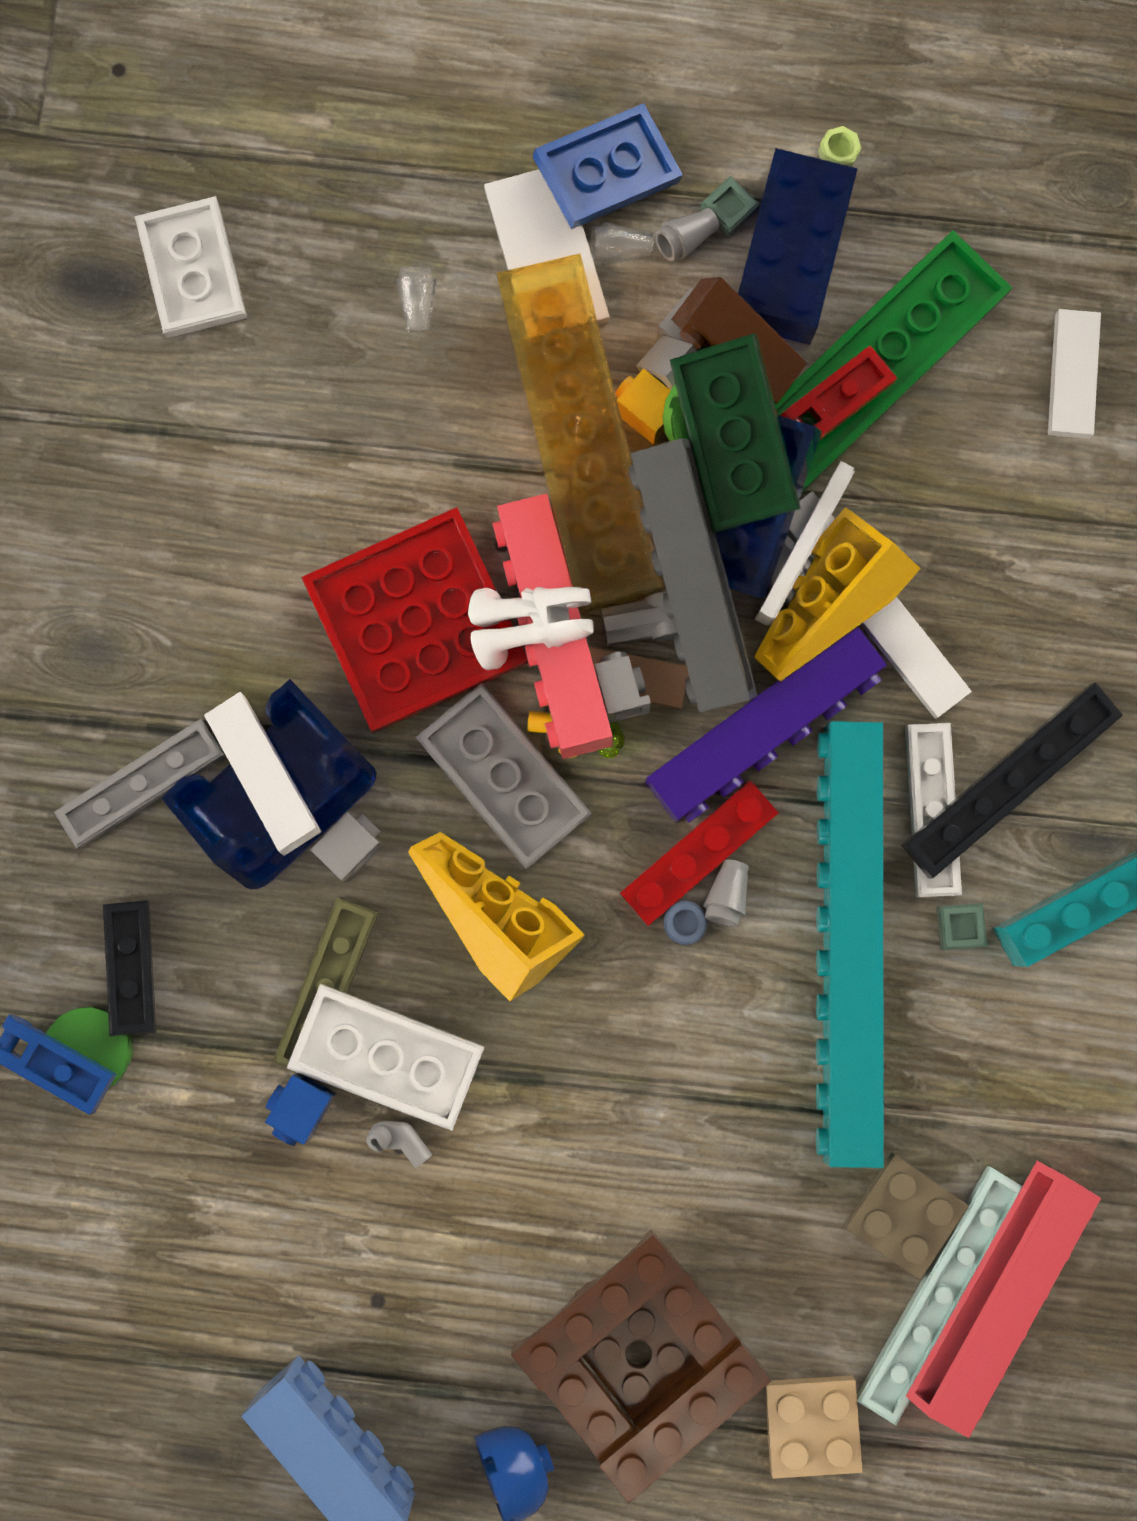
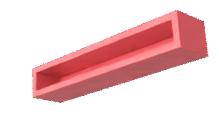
(567, 671)
(1002, 1299)

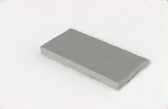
(504, 776)

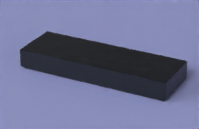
(129, 968)

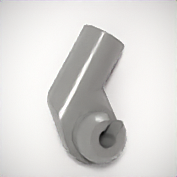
(398, 1137)

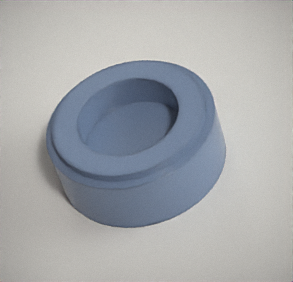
(685, 922)

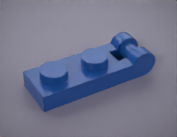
(54, 1065)

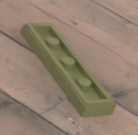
(332, 965)

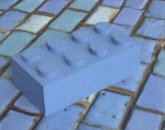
(326, 1448)

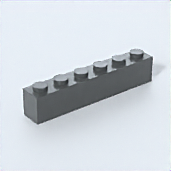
(693, 575)

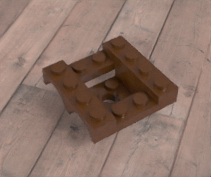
(675, 1398)

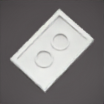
(190, 267)

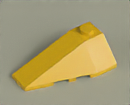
(846, 584)
(501, 926)

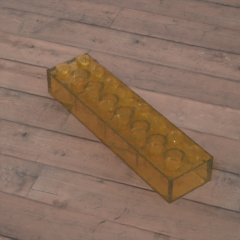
(578, 430)

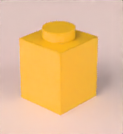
(643, 403)

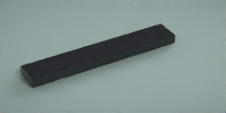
(1011, 780)

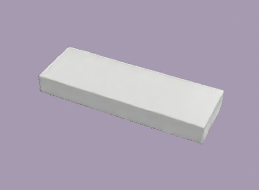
(1074, 374)

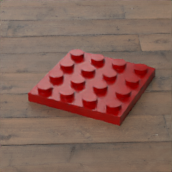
(405, 620)

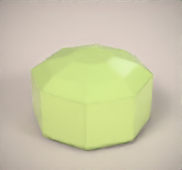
(840, 146)

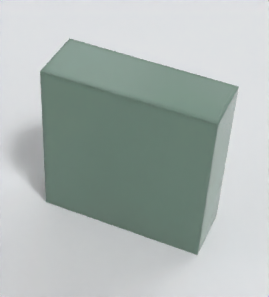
(731, 205)
(961, 926)

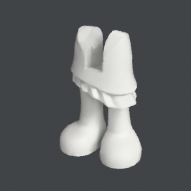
(546, 608)

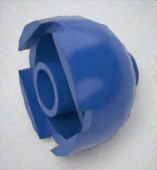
(515, 1471)

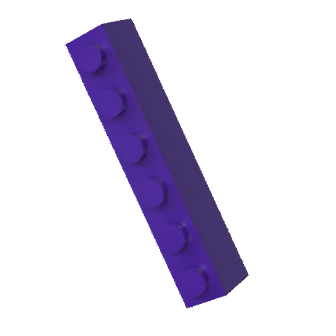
(764, 724)

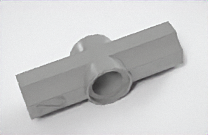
(638, 621)

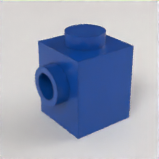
(298, 1109)

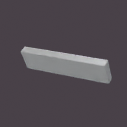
(139, 784)

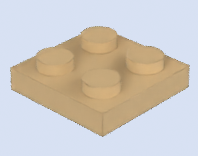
(813, 1427)

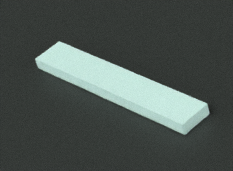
(936, 1297)

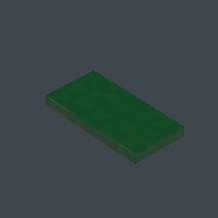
(735, 433)

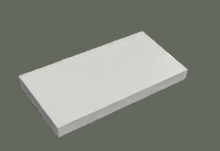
(536, 231)
(385, 1057)

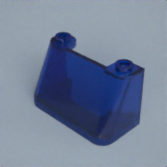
(319, 761)

